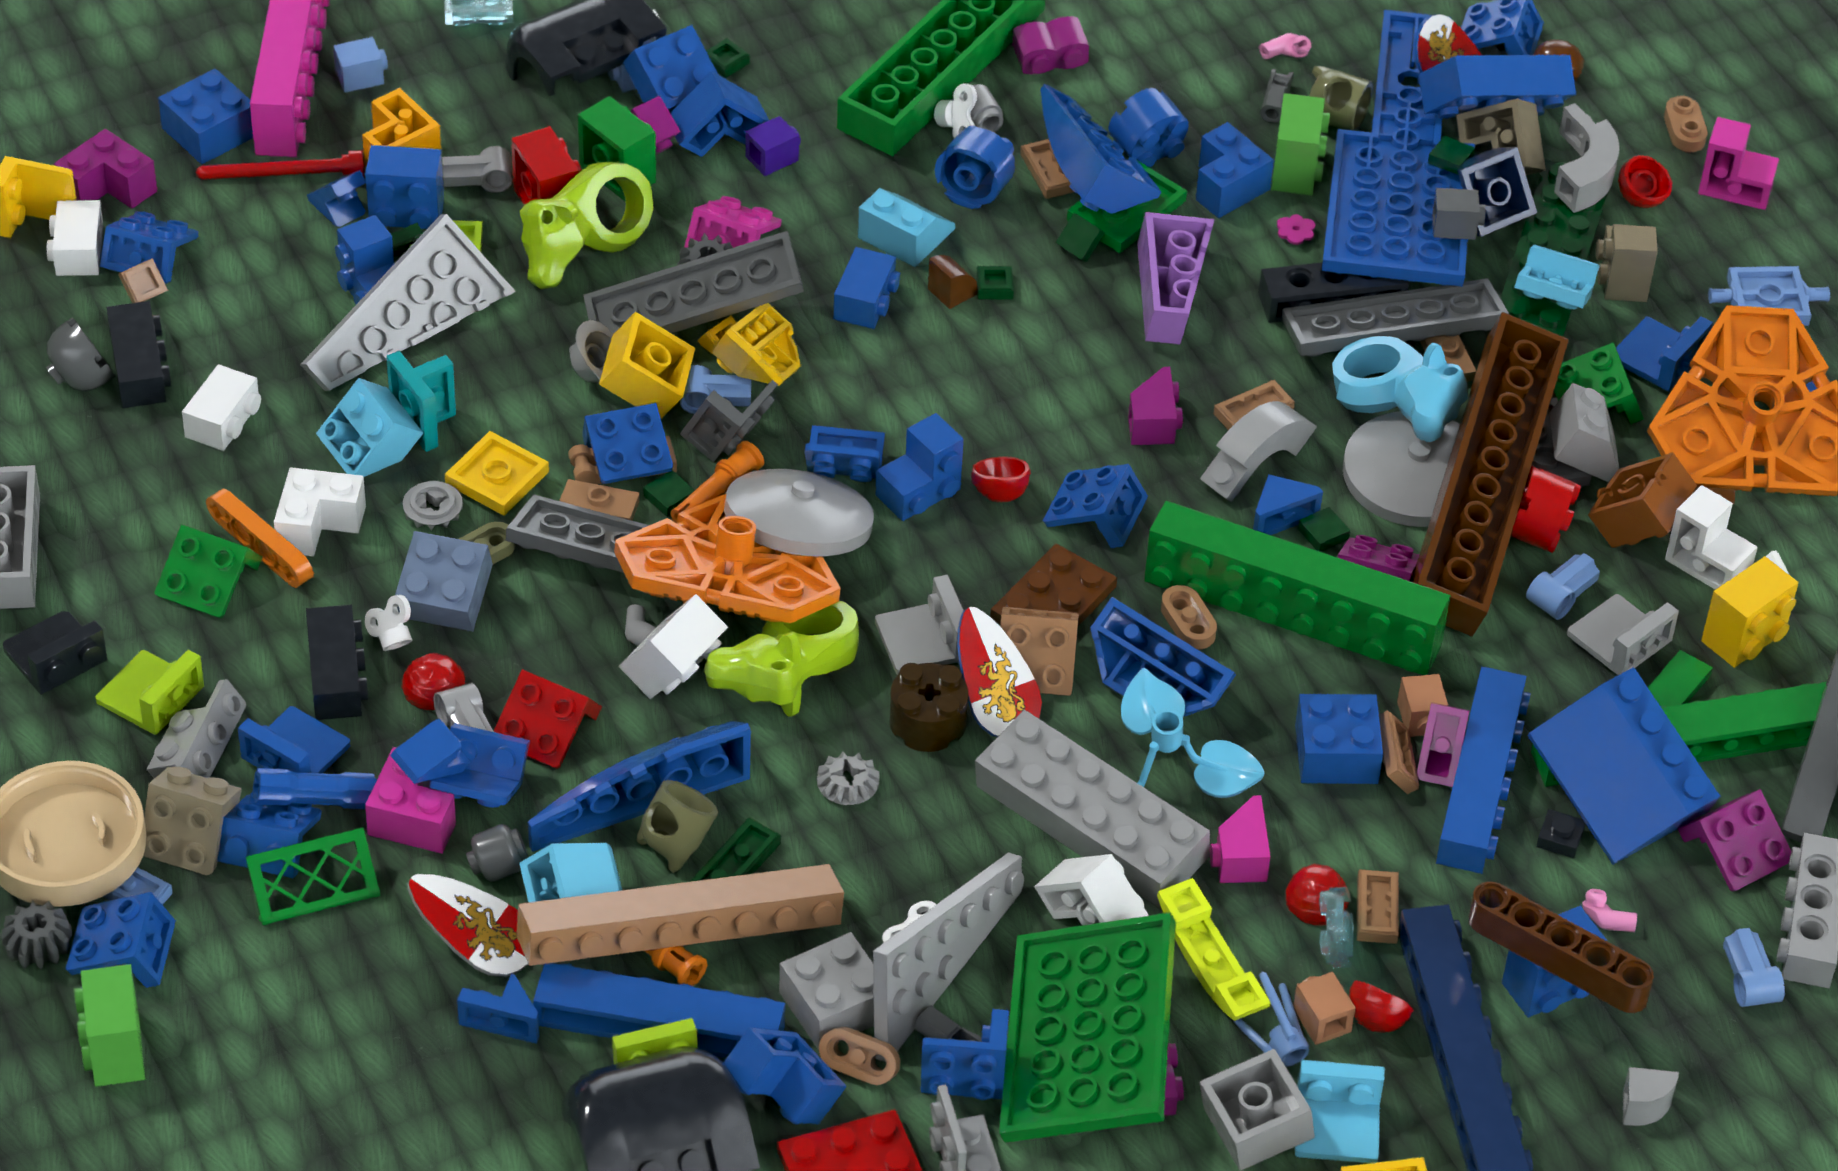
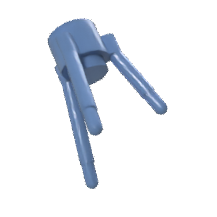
(1287, 1036)

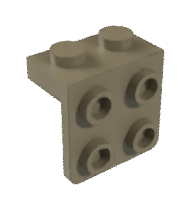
(187, 818)

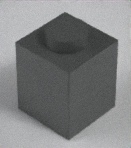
(1457, 213)

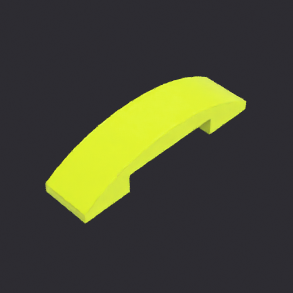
(1208, 954)

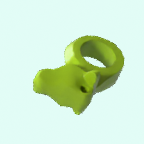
(563, 224)
(782, 657)

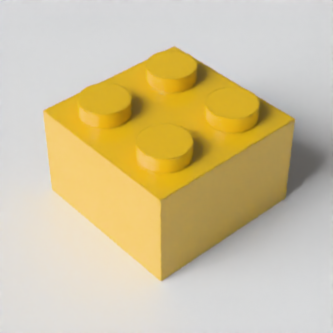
(647, 364)
(1750, 612)

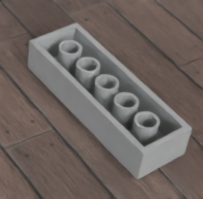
(1091, 806)

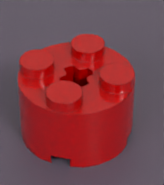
(1545, 509)

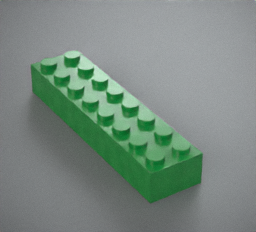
(926, 66)
(1297, 588)

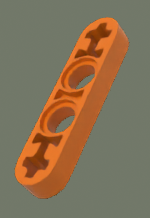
(260, 537)

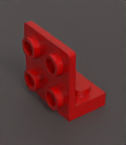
(545, 716)

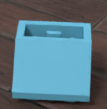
(368, 430)
(570, 871)

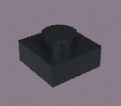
(1561, 833)

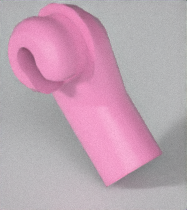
(1288, 45)
(1604, 916)

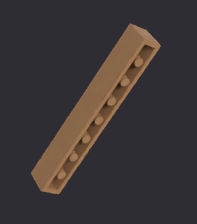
(679, 914)

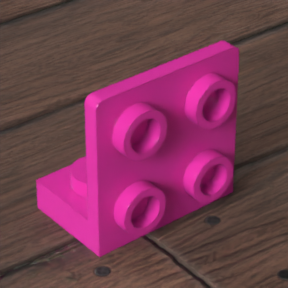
(731, 222)

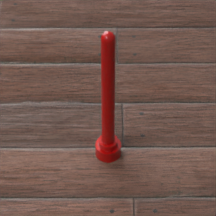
(347, 164)

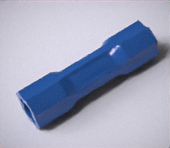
(286, 787)

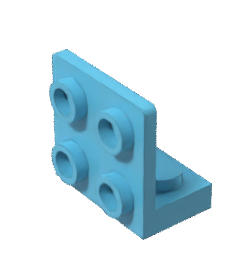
(1343, 1110)

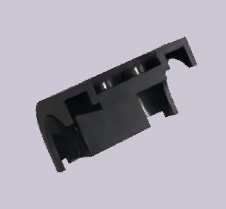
(582, 39)
(661, 1115)

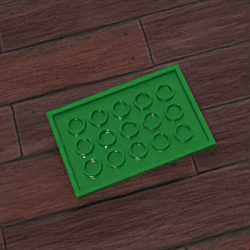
(1088, 1028)

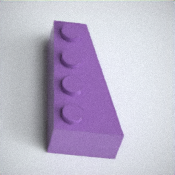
(1170, 265)

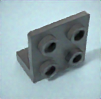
(720, 426)

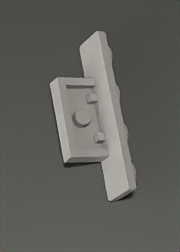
(200, 734)

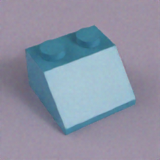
(901, 226)

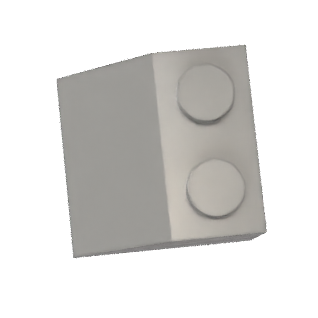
(1584, 433)

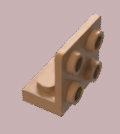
(1046, 644)

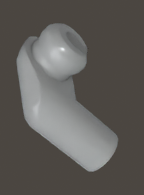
(636, 627)

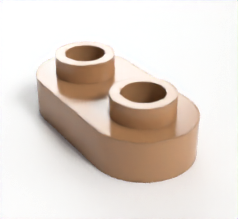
(1685, 124)
(1193, 623)
(861, 1056)

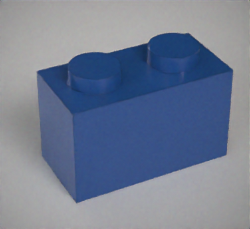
(866, 288)

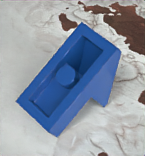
(339, 199)
(431, 754)
(507, 1015)

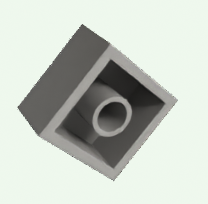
(830, 987)
(1257, 1109)

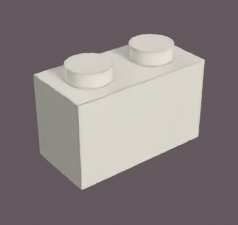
(76, 238)
(221, 407)

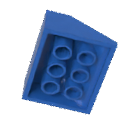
(1624, 766)

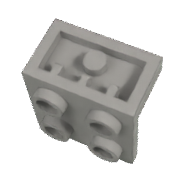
(924, 631)
(1623, 634)
(962, 1142)

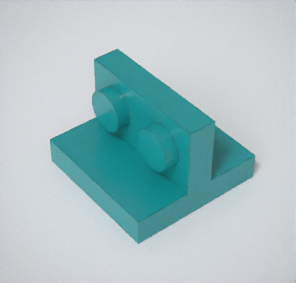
(424, 393)

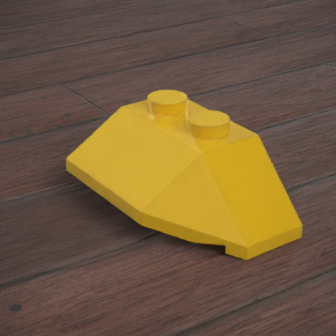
(759, 347)

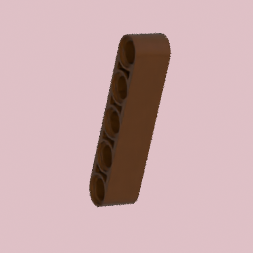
(1560, 947)

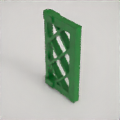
(325, 845)

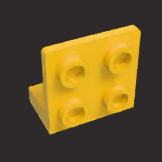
(31, 191)

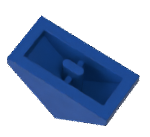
(1284, 504)

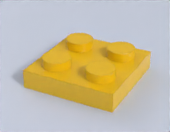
(497, 473)

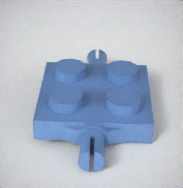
(1770, 288)

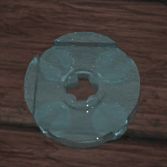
(1338, 938)

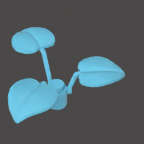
(1159, 709)

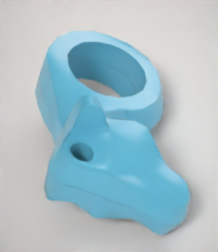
(1420, 386)

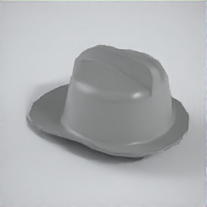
(590, 350)

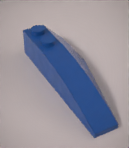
(1091, 159)
(625, 790)

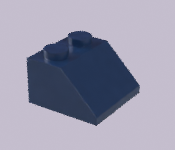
(1500, 187)

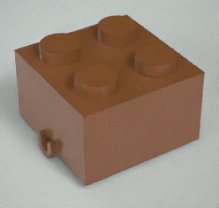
(1642, 500)

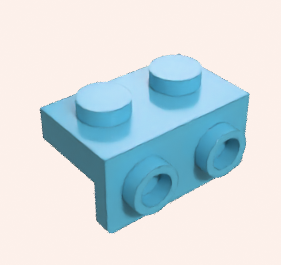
(1557, 277)

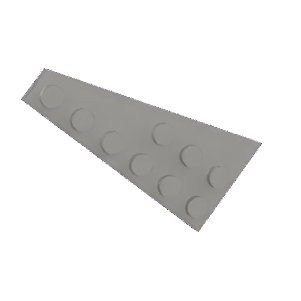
(419, 296)
(929, 953)

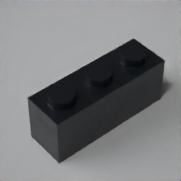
(138, 354)
(336, 662)

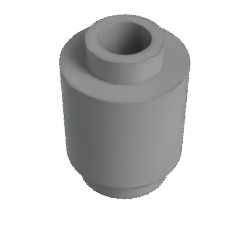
(986, 111)

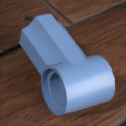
(703, 382)
(1558, 591)
(1754, 977)

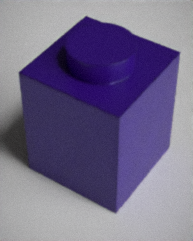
(772, 145)

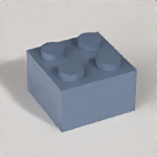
(445, 580)

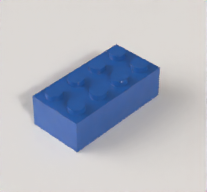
(1486, 80)

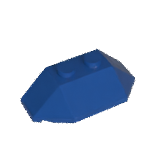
(1132, 642)

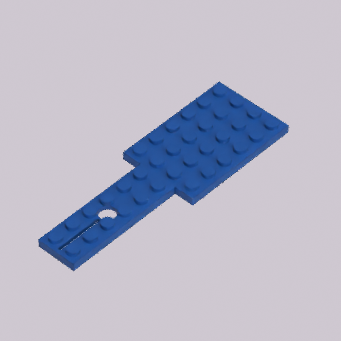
(1384, 182)

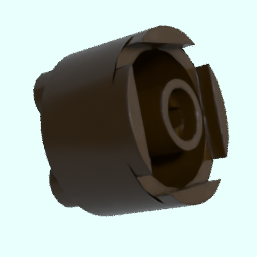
(928, 706)

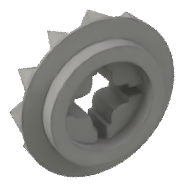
(437, 494)
(834, 784)

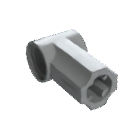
(488, 169)
(461, 706)

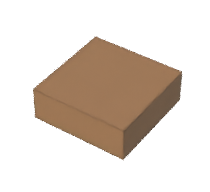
(143, 281)

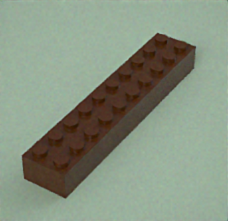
(1489, 468)

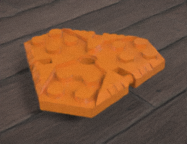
(1722, 432)
(724, 566)

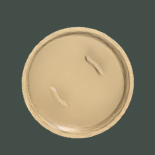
(68, 833)

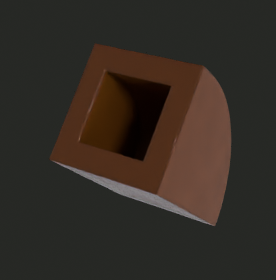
(950, 281)

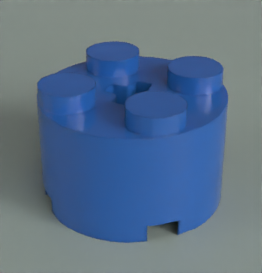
(1149, 127)
(975, 167)

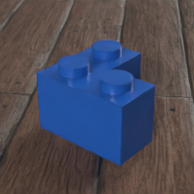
(714, 110)
(1231, 170)
(363, 255)
(926, 471)
(786, 1070)

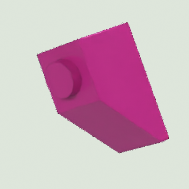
(1242, 845)

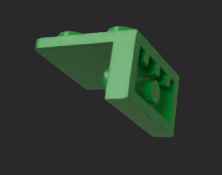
(1606, 375)
(204, 571)

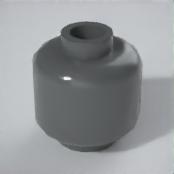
(497, 852)

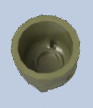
(1345, 97)
(676, 822)

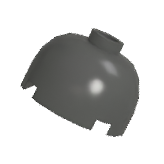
(76, 359)

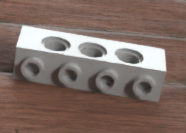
(1812, 921)

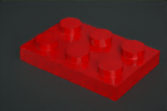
(858, 1145)

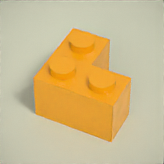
(400, 123)

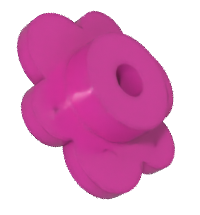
(1296, 229)

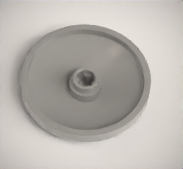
(1395, 470)
(801, 511)

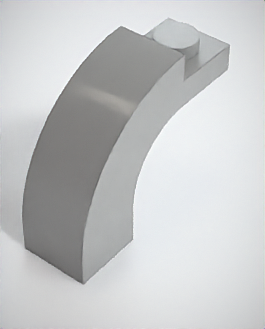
(1591, 176)
(1252, 440)

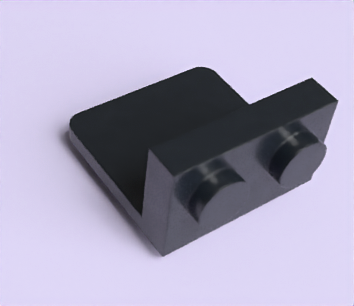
(56, 650)

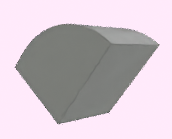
(1647, 1095)

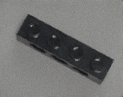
(1310, 285)

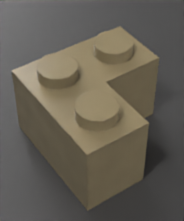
(1504, 126)
(1627, 261)

